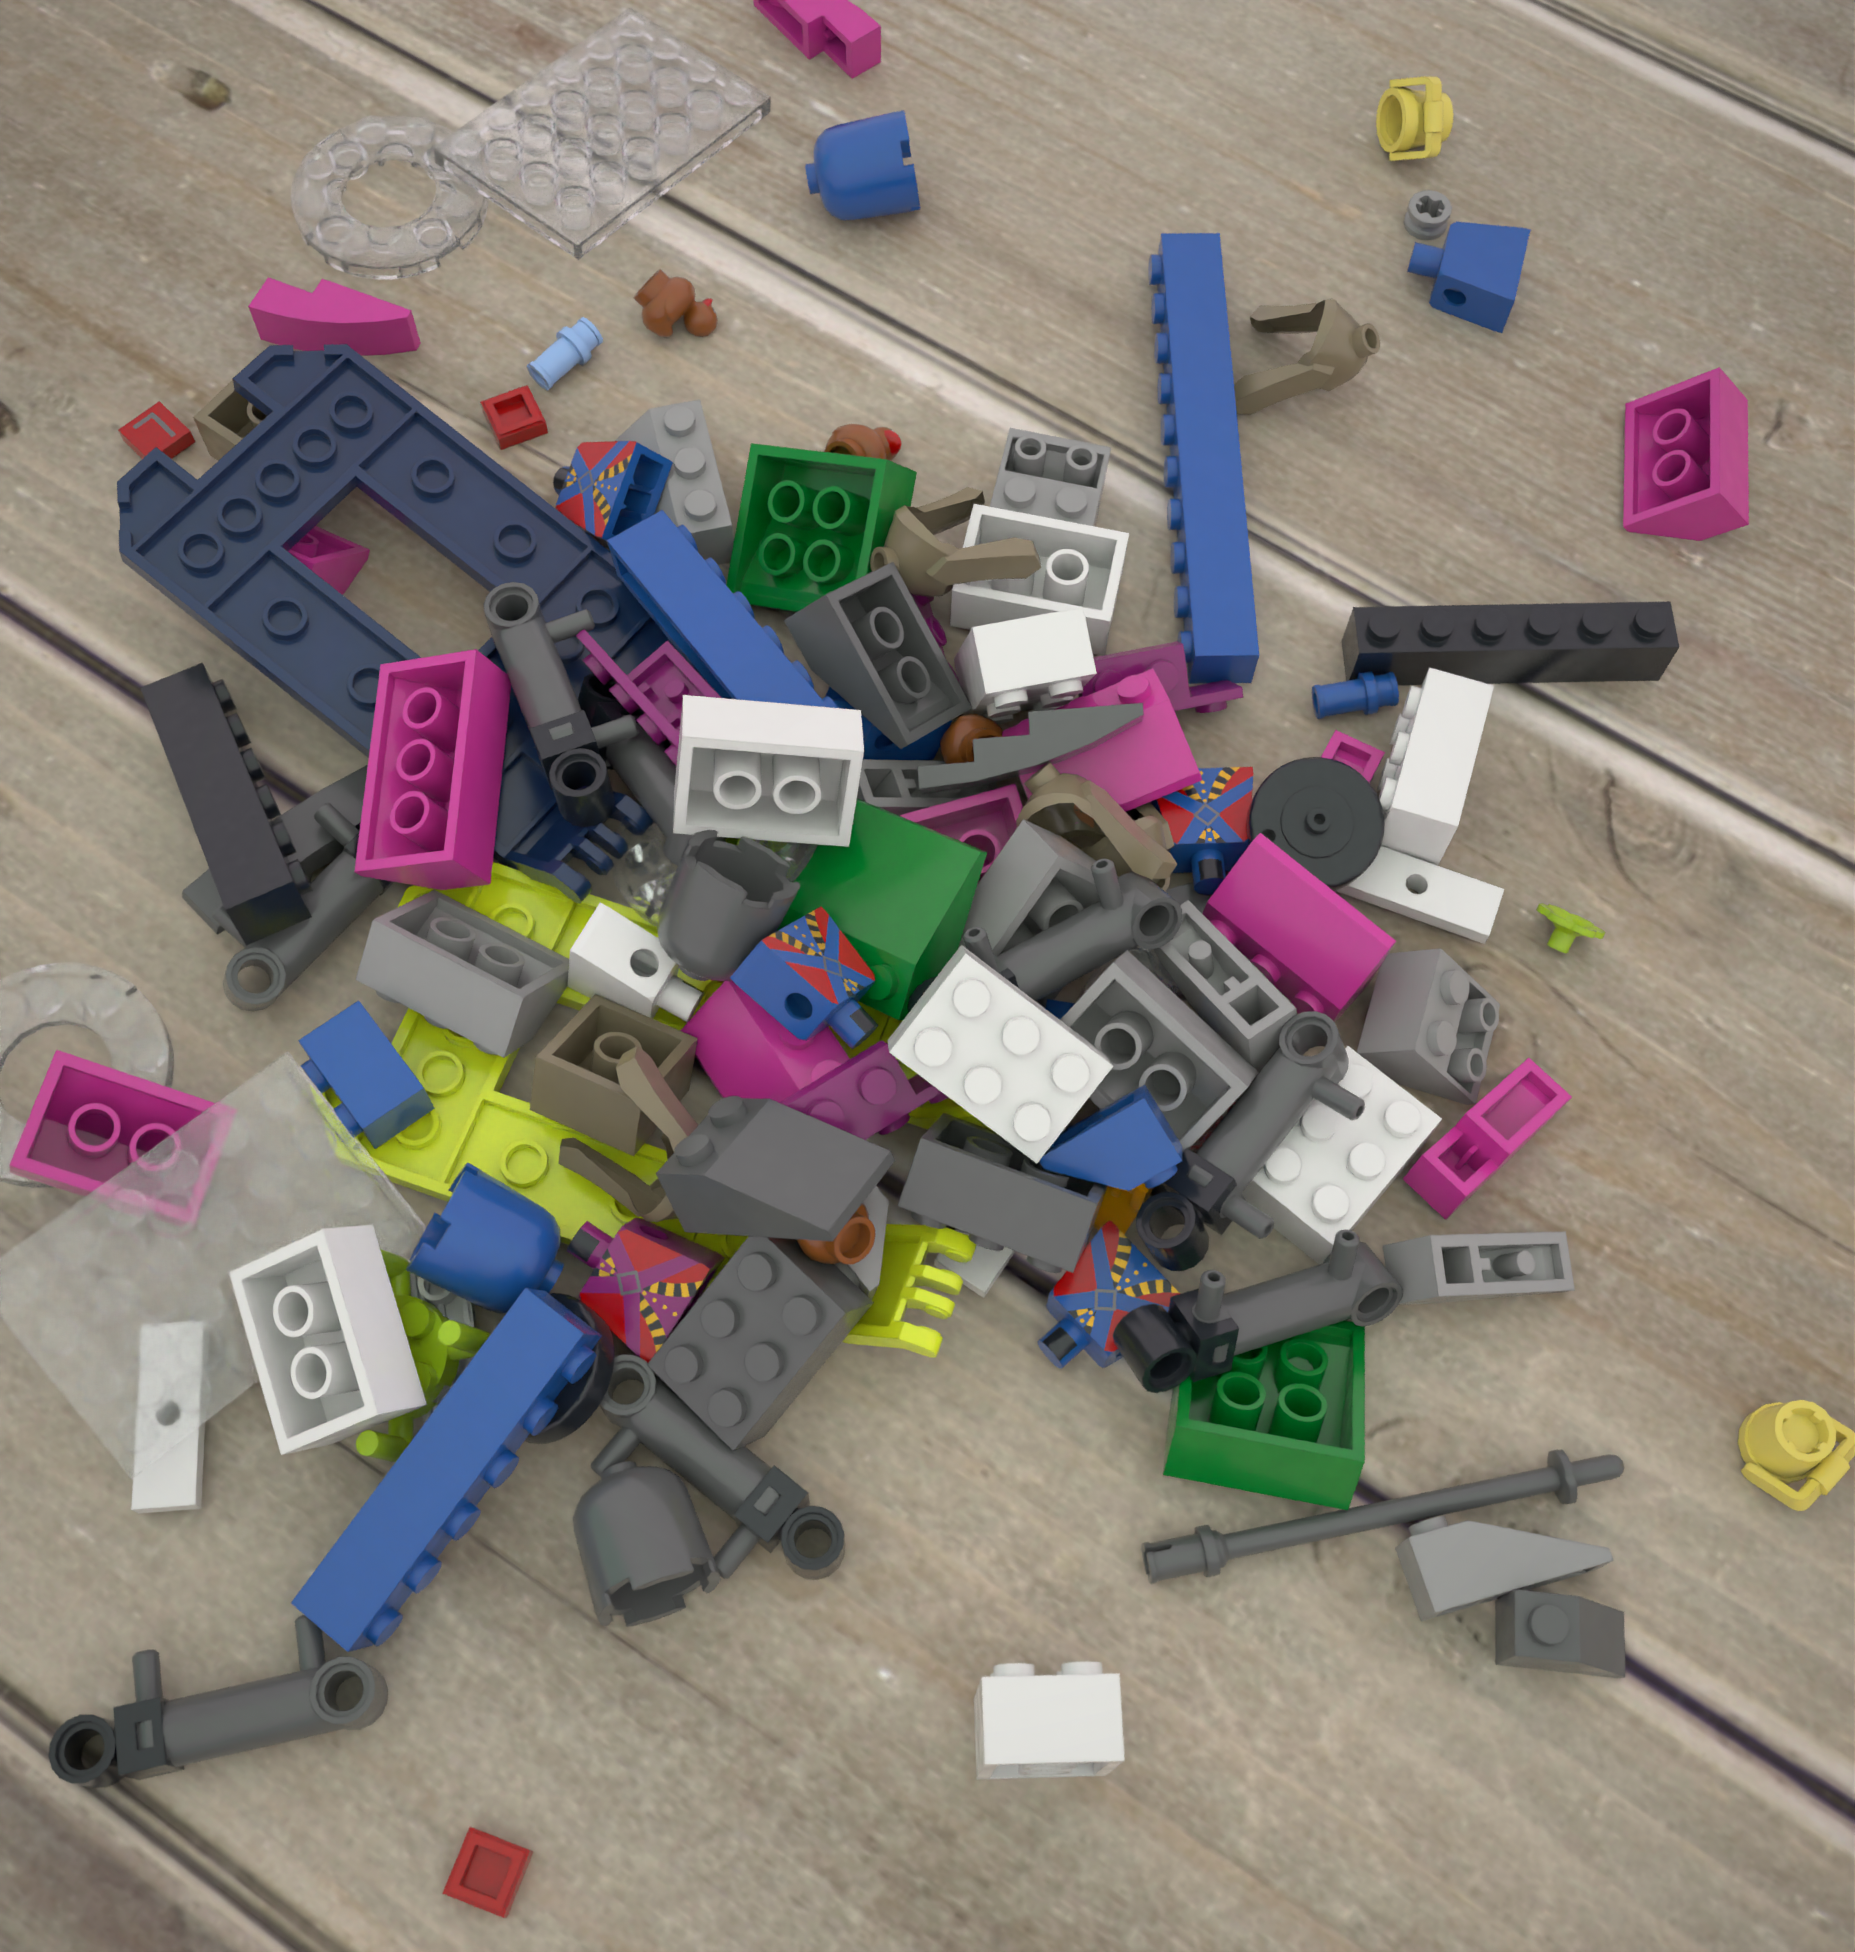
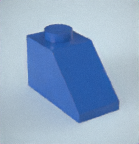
(1119, 1145)

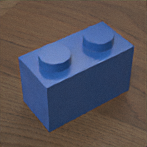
(366, 1075)

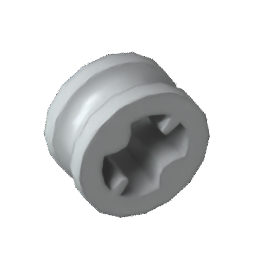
(1430, 205)

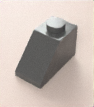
(1559, 1634)

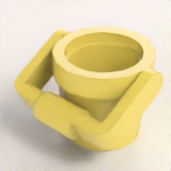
(1414, 118)
(1794, 1443)

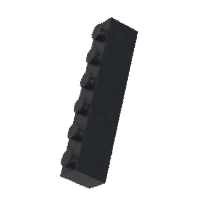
(1513, 642)
(226, 805)

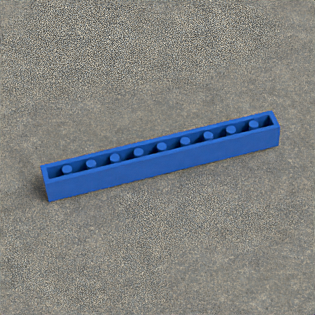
(1203, 460)

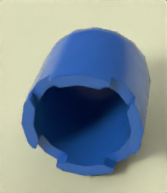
(863, 170)
(488, 1243)

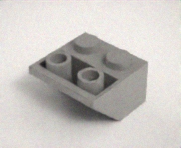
(1051, 477)
(1429, 1025)

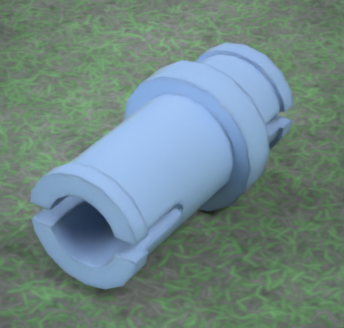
(570, 348)

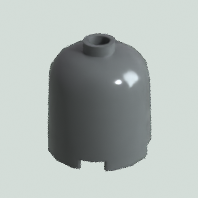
(722, 904)
(641, 1544)

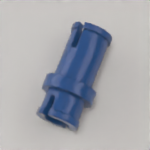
(1354, 695)

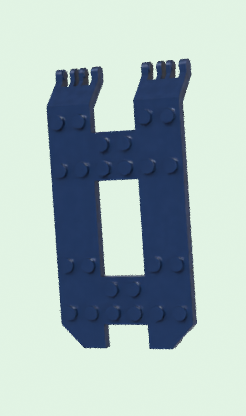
(341, 426)

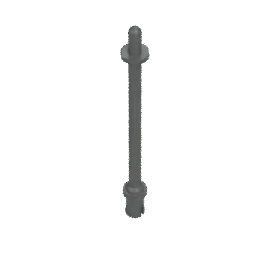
(1210, 1550)

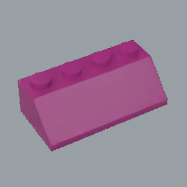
(434, 772)

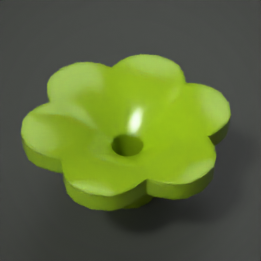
(1567, 927)

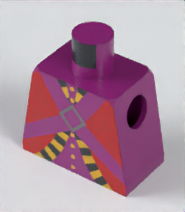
(642, 1280)

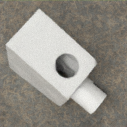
(628, 967)

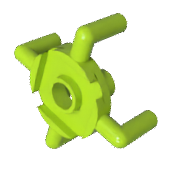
(436, 1351)

